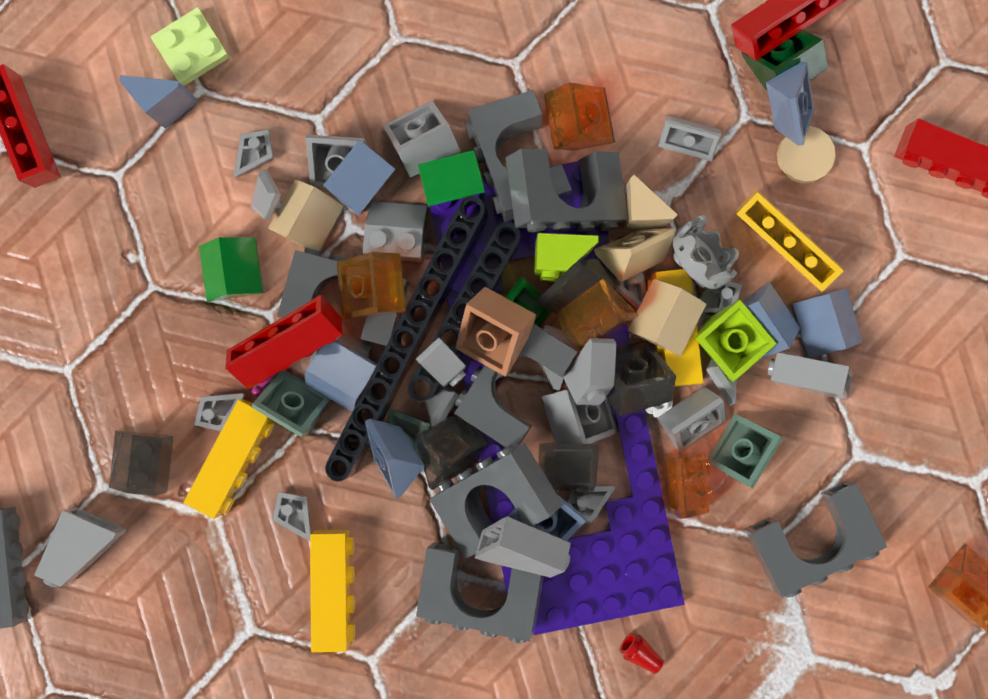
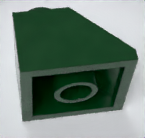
(797, 49)

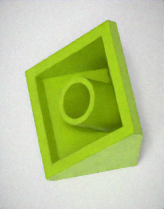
(734, 339)

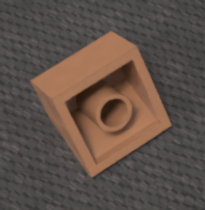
(494, 330)

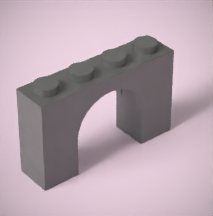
(494, 125)
(539, 207)
(308, 277)
(481, 404)
(514, 474)
(855, 540)
(442, 602)
(13, 604)

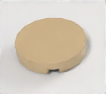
(807, 161)

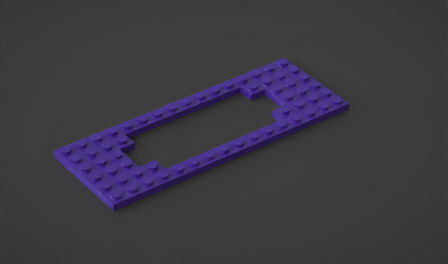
(610, 570)

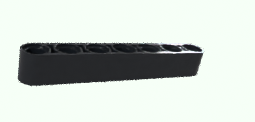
(479, 272)

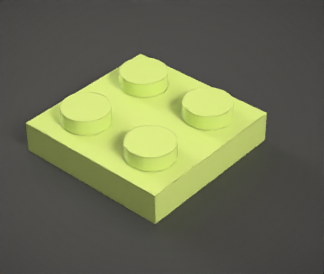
(190, 46)

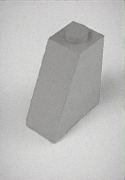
(811, 375)
(75, 545)
(523, 548)

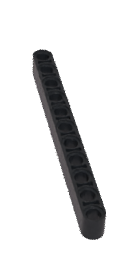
(419, 331)

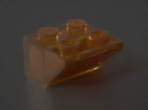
(965, 586)

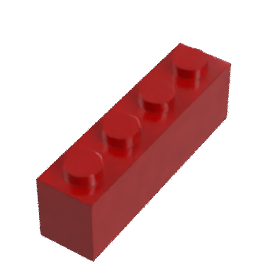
(777, 22)
(23, 133)
(945, 155)
(284, 342)

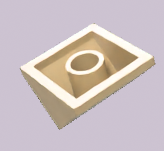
(645, 207)
(306, 216)
(635, 251)
(667, 316)

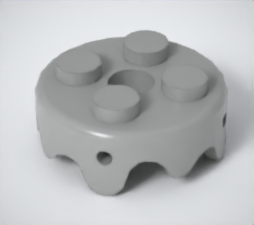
(703, 254)

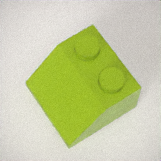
(559, 252)

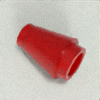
(639, 652)

